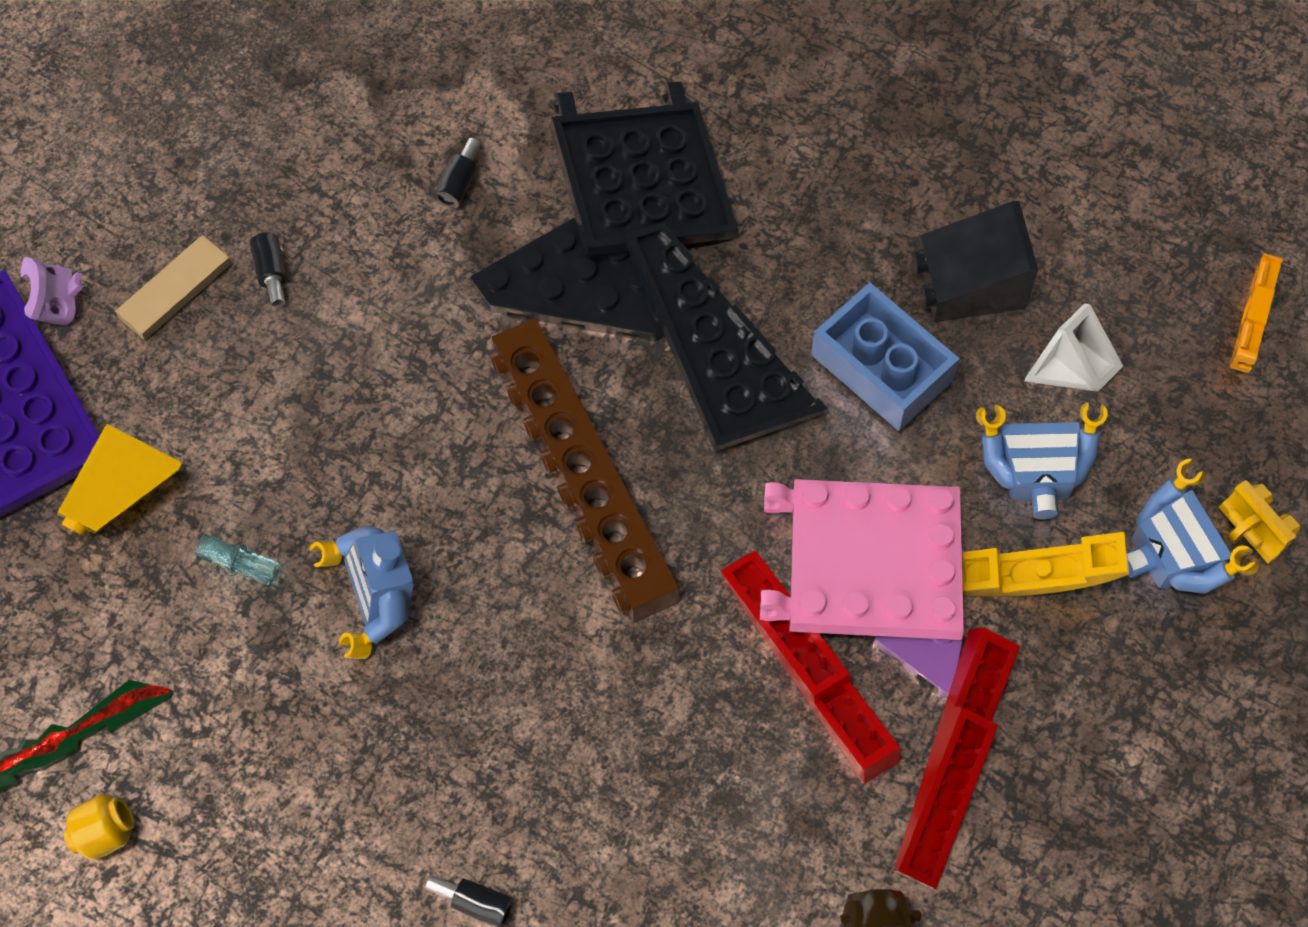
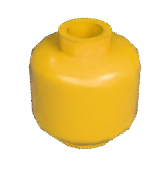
(98, 827)

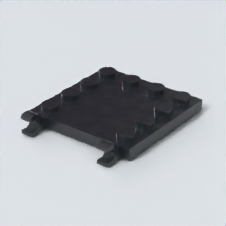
(641, 171)

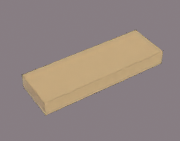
(173, 287)

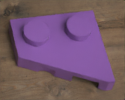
(930, 658)

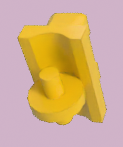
(1257, 521)

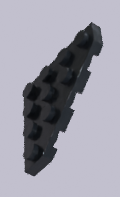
(561, 284)

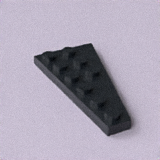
(721, 355)

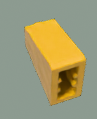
(113, 480)

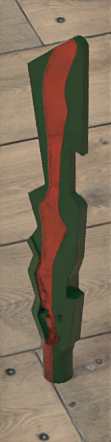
(59, 742)

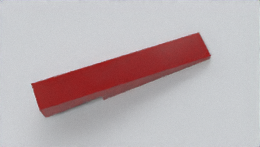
(816, 674)
(956, 755)

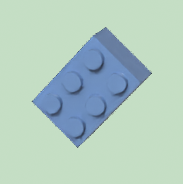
(884, 356)

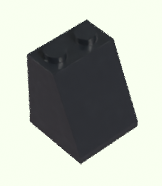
(977, 265)

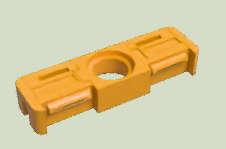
(1255, 313)

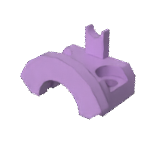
(51, 292)

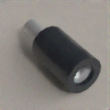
(457, 176)
(269, 265)
(473, 900)

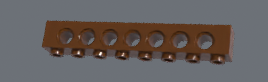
(529, 347)

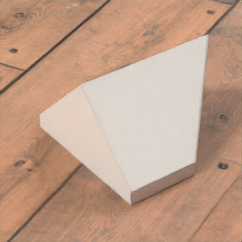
(1077, 355)

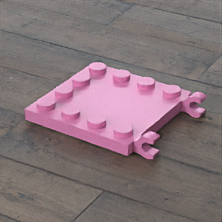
(870, 559)

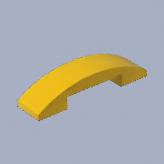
(1045, 569)

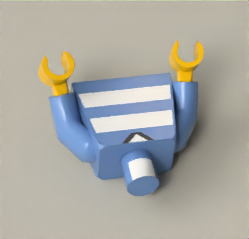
(1040, 458)
(1180, 541)
(378, 579)

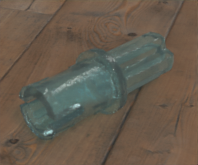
(237, 559)

